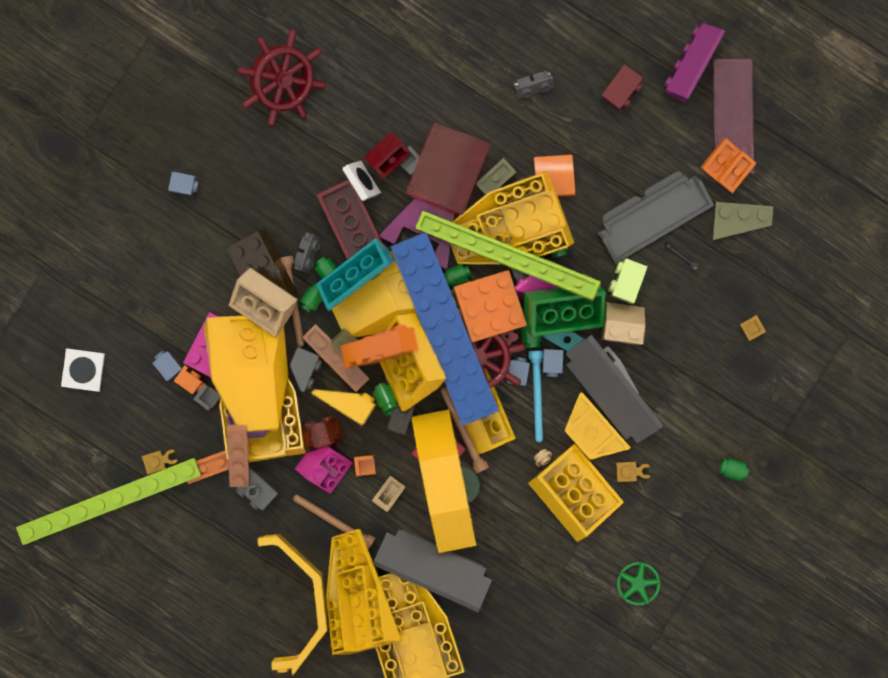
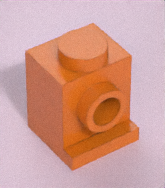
(189, 380)

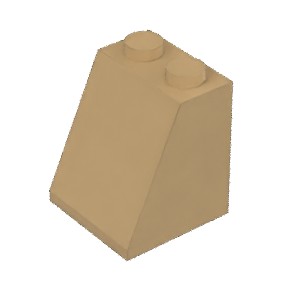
(624, 324)

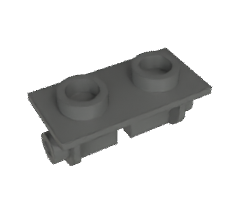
(542, 82)
(305, 261)

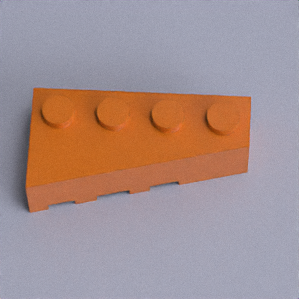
(380, 347)

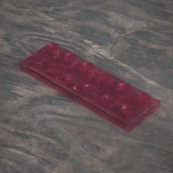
(733, 104)

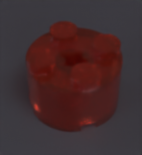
(322, 434)

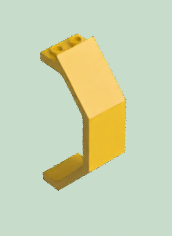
(443, 481)
(283, 664)

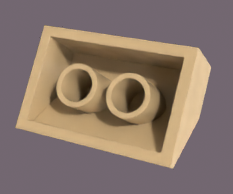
(262, 302)

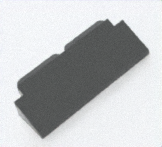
(653, 215)
(612, 390)
(441, 573)

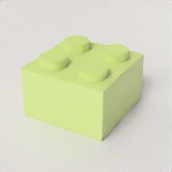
(627, 281)

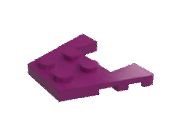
(409, 218)

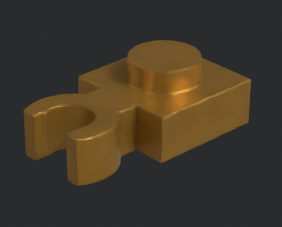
(156, 461)
(628, 471)

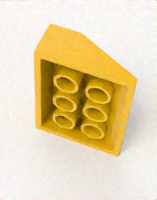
(414, 373)
(351, 404)
(576, 493)

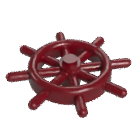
(281, 77)
(503, 351)

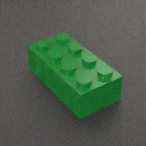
(562, 311)

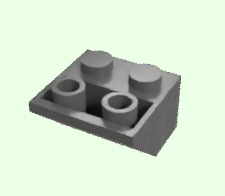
(303, 367)

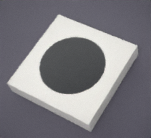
(361, 180)
(83, 370)

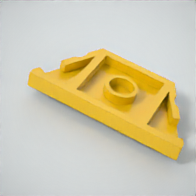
(593, 431)

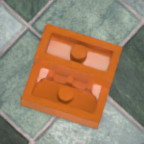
(728, 165)
(560, 171)

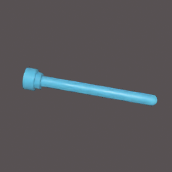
(536, 357)

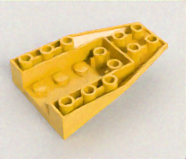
(526, 210)
(376, 304)
(247, 370)
(277, 443)
(355, 599)
(425, 633)

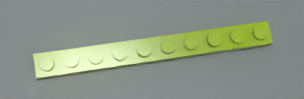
(508, 255)
(108, 501)

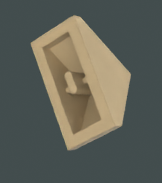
(388, 494)

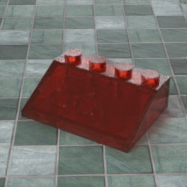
(448, 169)

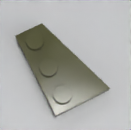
(739, 218)

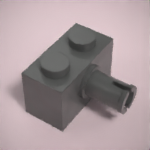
(259, 491)

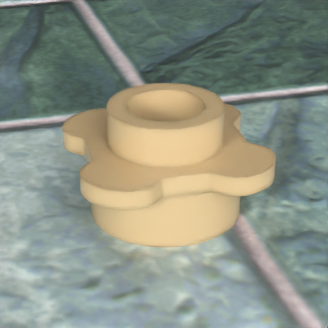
(543, 457)

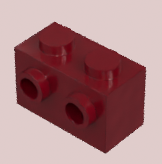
(622, 87)
(387, 155)

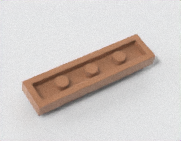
(322, 345)
(238, 455)

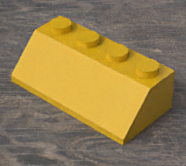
(492, 429)

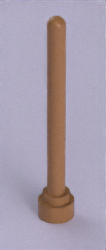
(287, 262)
(478, 464)
(330, 519)

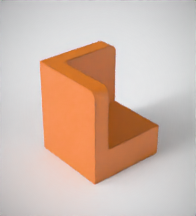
(365, 465)

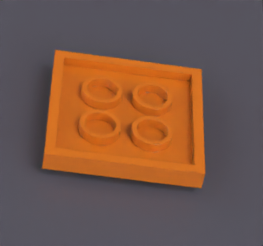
(489, 306)

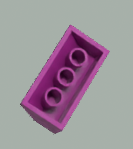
(694, 62)

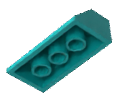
(354, 273)

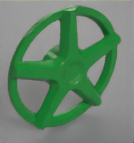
(638, 583)

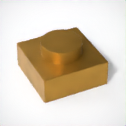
(752, 328)

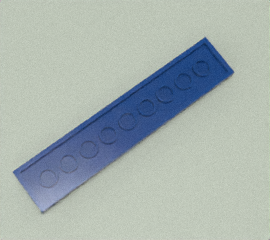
(444, 328)

